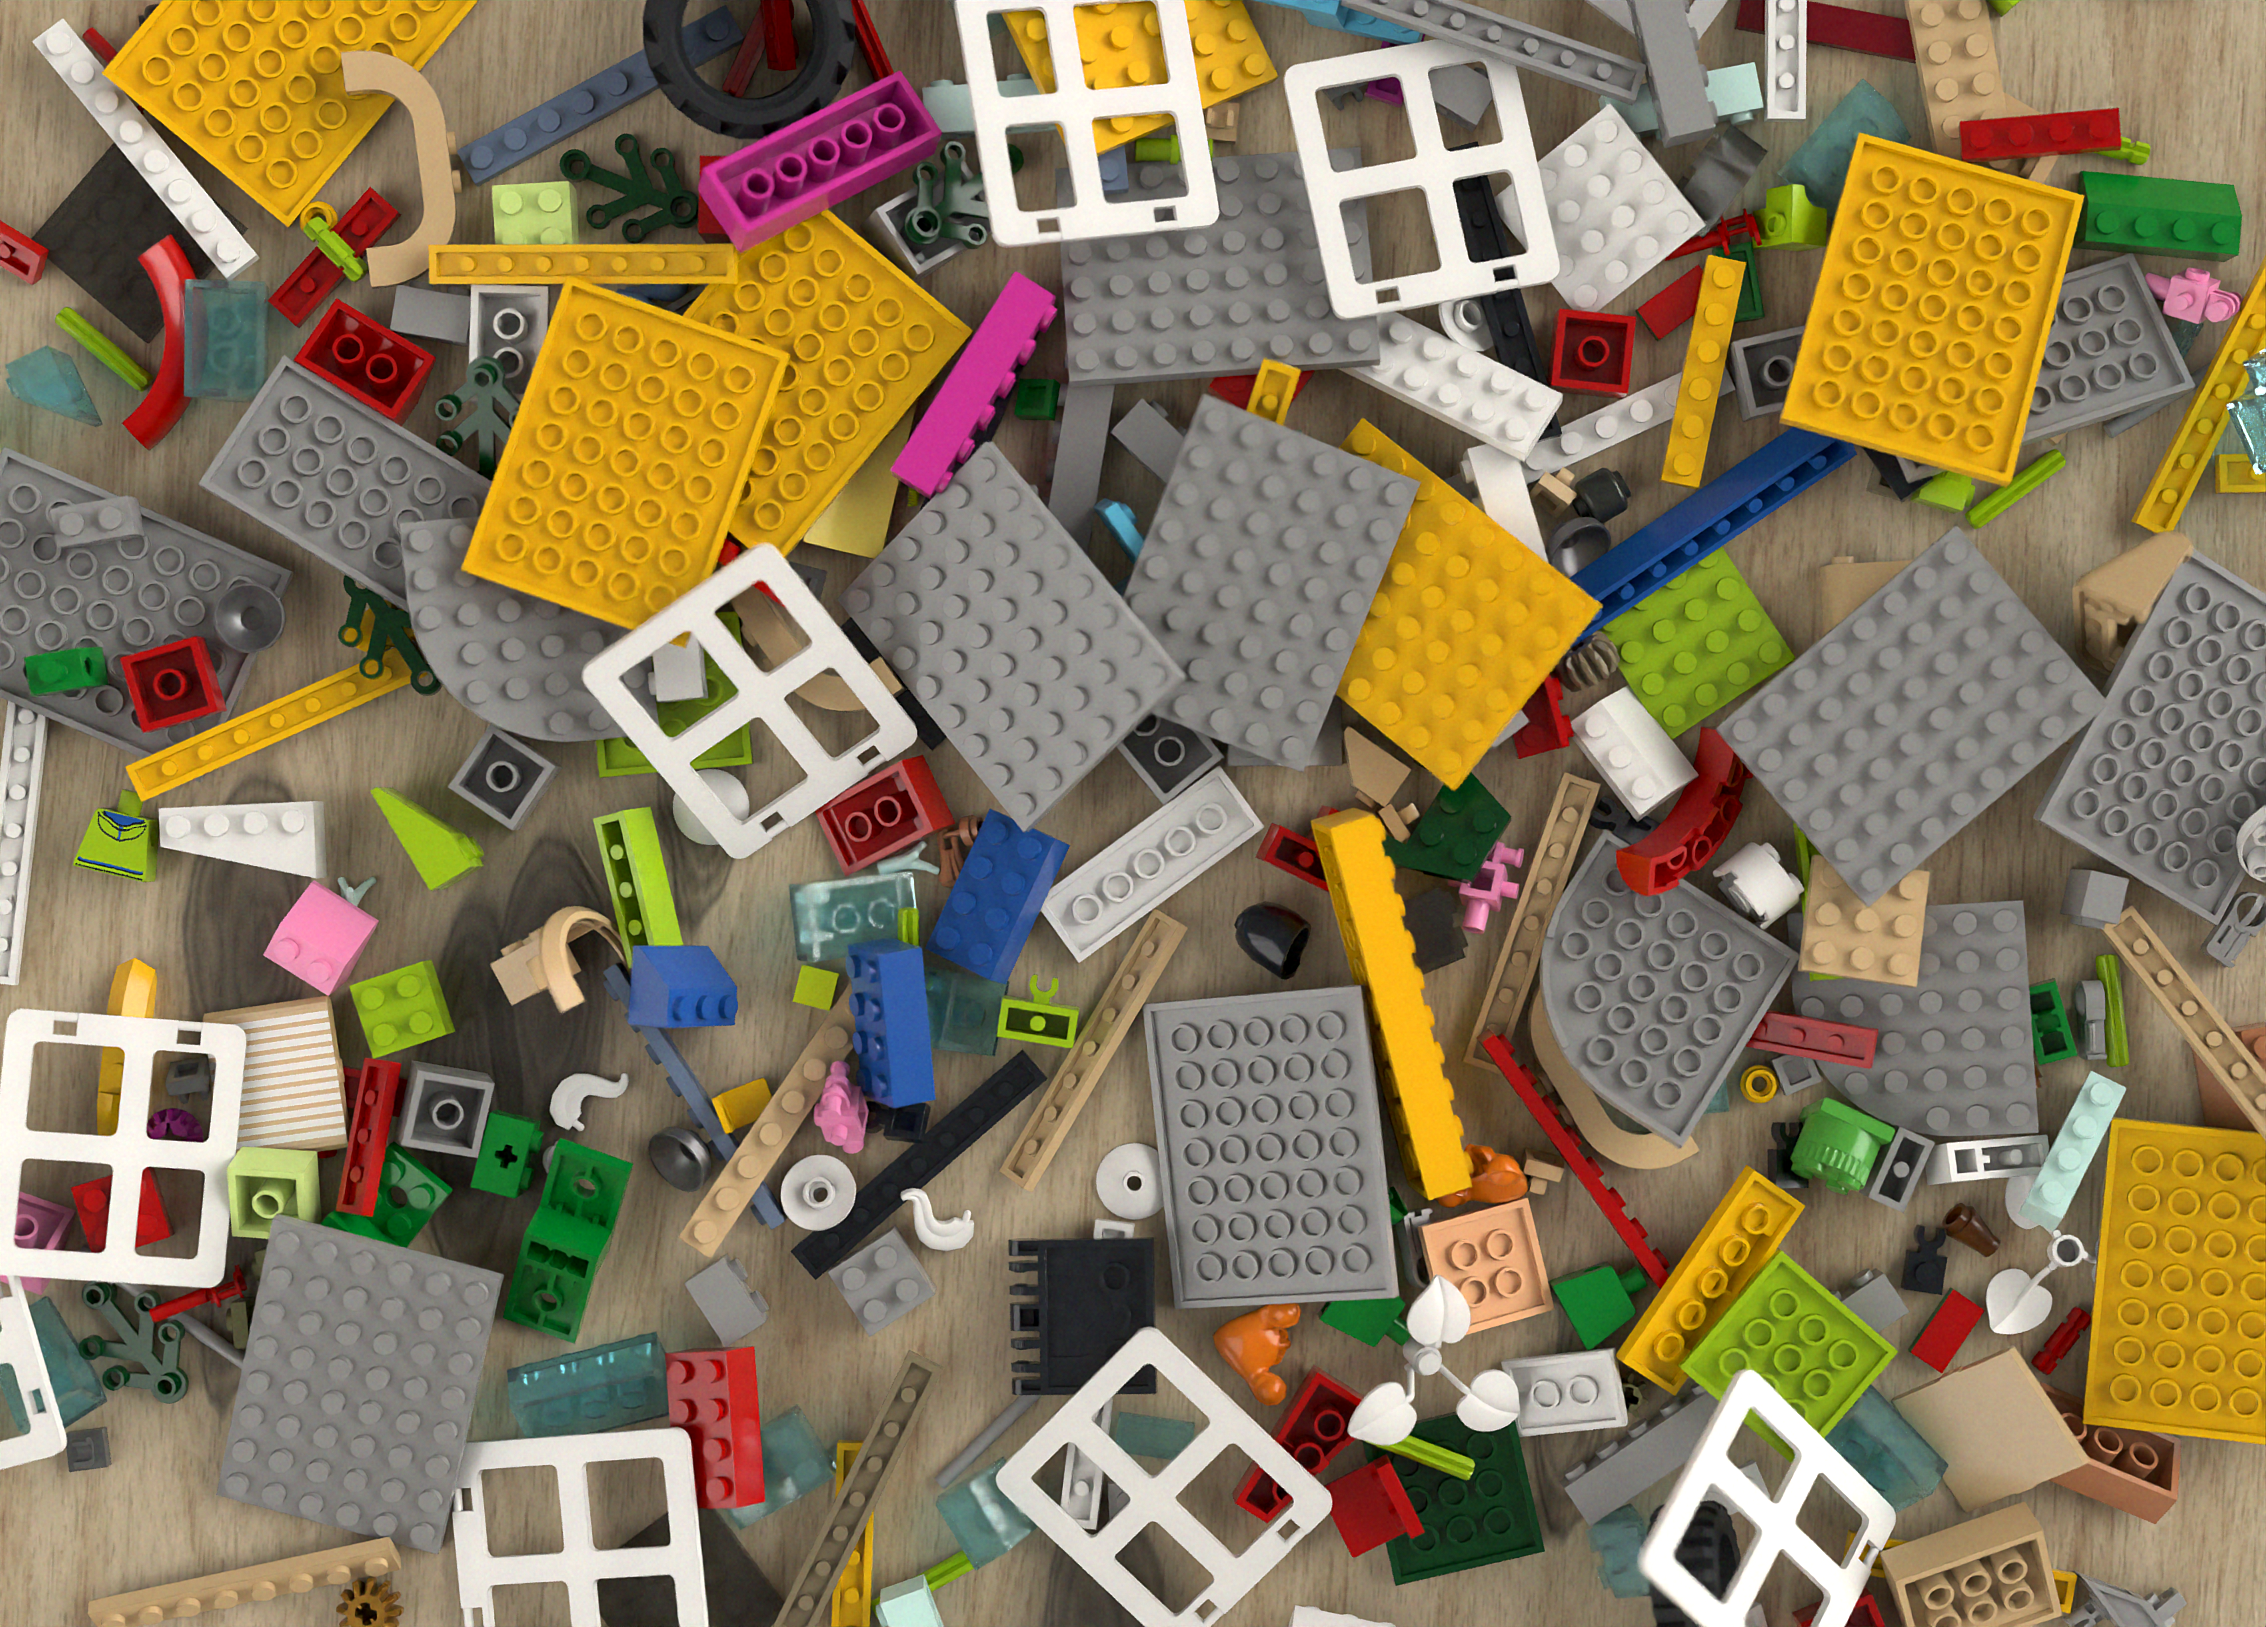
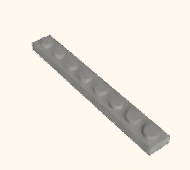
(1513, 43)

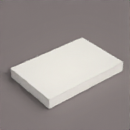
(1568, 1392)

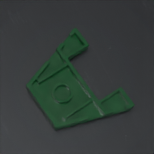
(1453, 834)

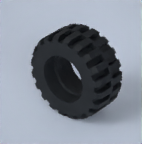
(1706, 1553)

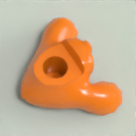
(1493, 1181)
(1255, 1344)

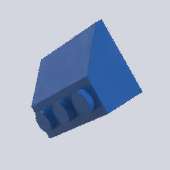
(680, 988)

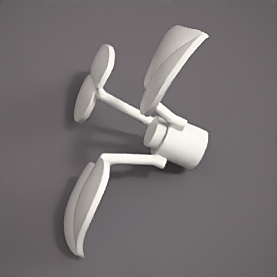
(2011, 1296)
(1435, 1317)

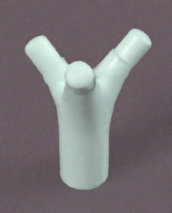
(906, 861)
(355, 896)

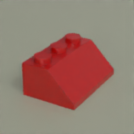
(367, 361)

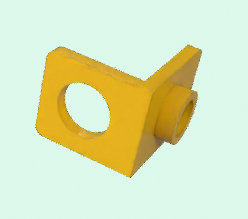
(742, 1104)

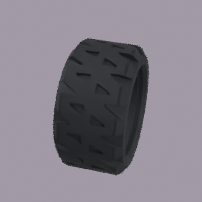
(750, 117)

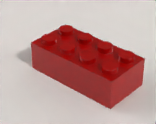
(718, 1406)

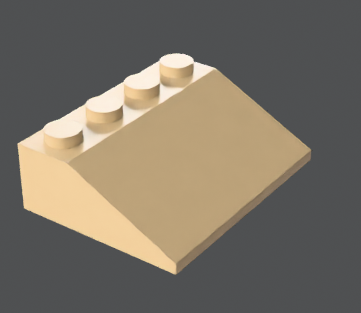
(1975, 1574)

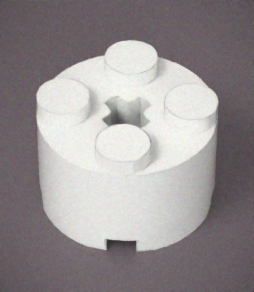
(1758, 884)

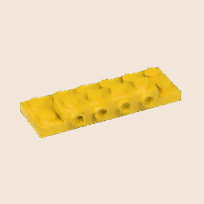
(1710, 1276)

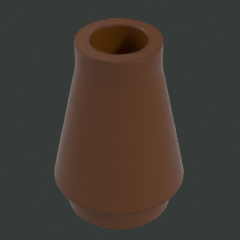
(1969, 1229)

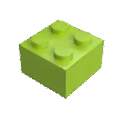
(402, 1008)

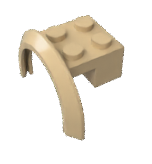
(546, 960)

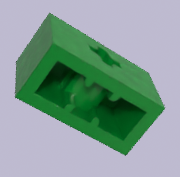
(2049, 1023)
(491, 1169)

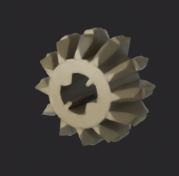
(1587, 663)

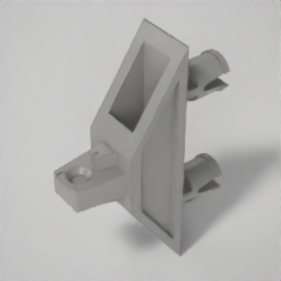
(2124, 1606)

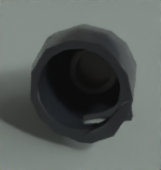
(1269, 934)

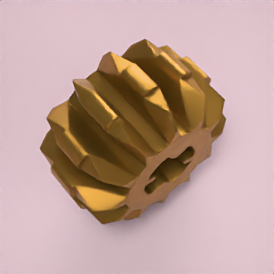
(379, 1601)

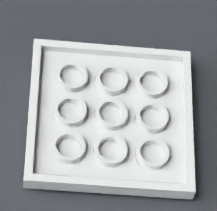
(1607, 211)

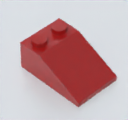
(884, 815)

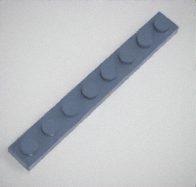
(591, 101)
(685, 1083)

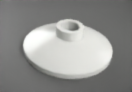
(1466, 323)
(729, 792)
(1112, 1178)
(803, 1184)

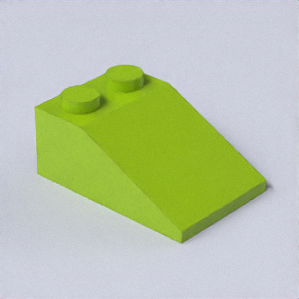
(434, 845)

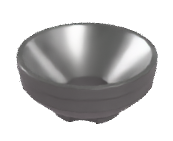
(1585, 546)
(229, 620)
(681, 1158)

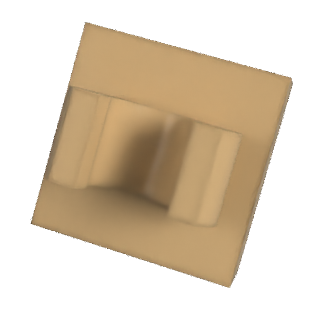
(1222, 122)
(1553, 492)
(1396, 821)
(1541, 1168)

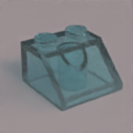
(52, 383)
(963, 1010)
(983, 1516)
(1619, 1543)

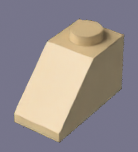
(1372, 769)

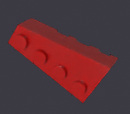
(1310, 1431)

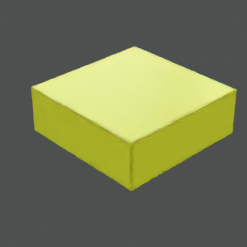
(816, 987)

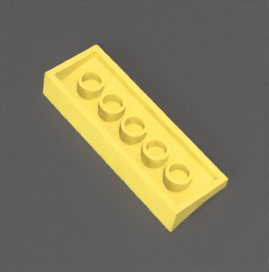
(863, 510)

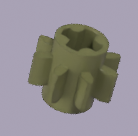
(1637, 1399)

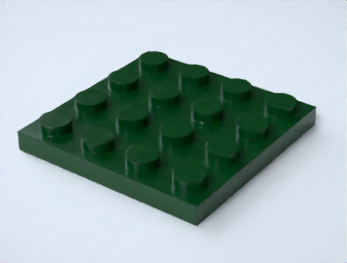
(1463, 1520)

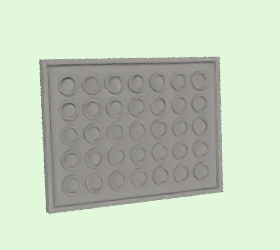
(1216, 293)
(1263, 576)
(114, 598)
(1010, 637)
(1911, 716)
(2180, 748)
(1270, 1148)
(358, 1383)

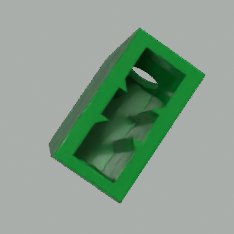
(65, 671)
(1597, 1300)
(1367, 1319)

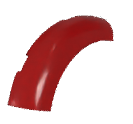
(166, 400)
(1693, 826)

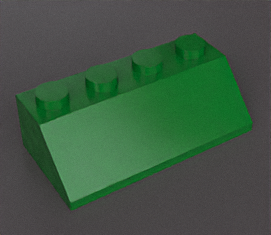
(2158, 217)

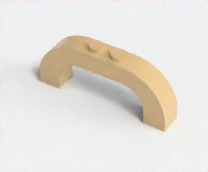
(383, 74)
(769, 630)
(1583, 1109)

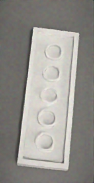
(1459, 386)
(1149, 863)

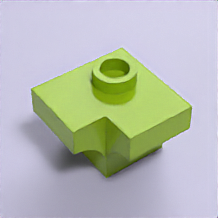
(1790, 221)

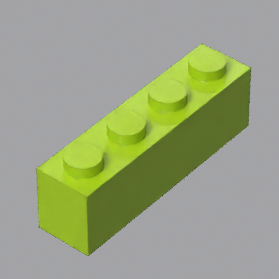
(637, 880)

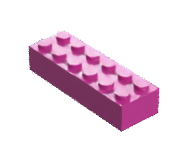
(819, 161)
(974, 385)

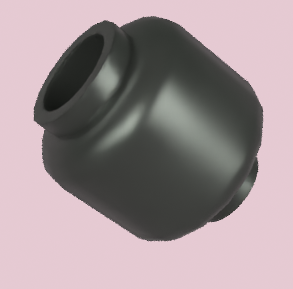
(1601, 495)

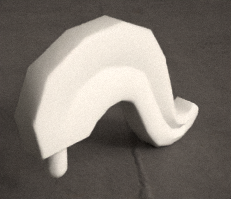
(569, 1094)
(938, 1234)

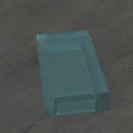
(1152, 1435)

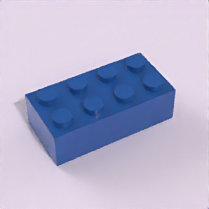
(997, 897)
(891, 1022)

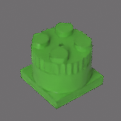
(1838, 1145)

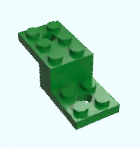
(393, 1221)
(567, 1240)

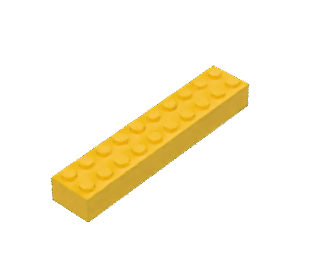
(1398, 1019)

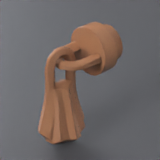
(951, 859)

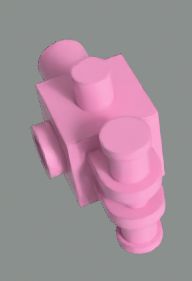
(2194, 296)
(1488, 888)
(842, 1110)

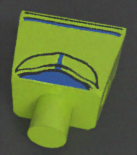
(121, 841)

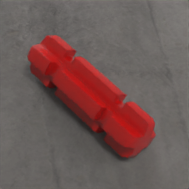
(2061, 1340)

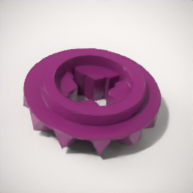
(179, 1121)

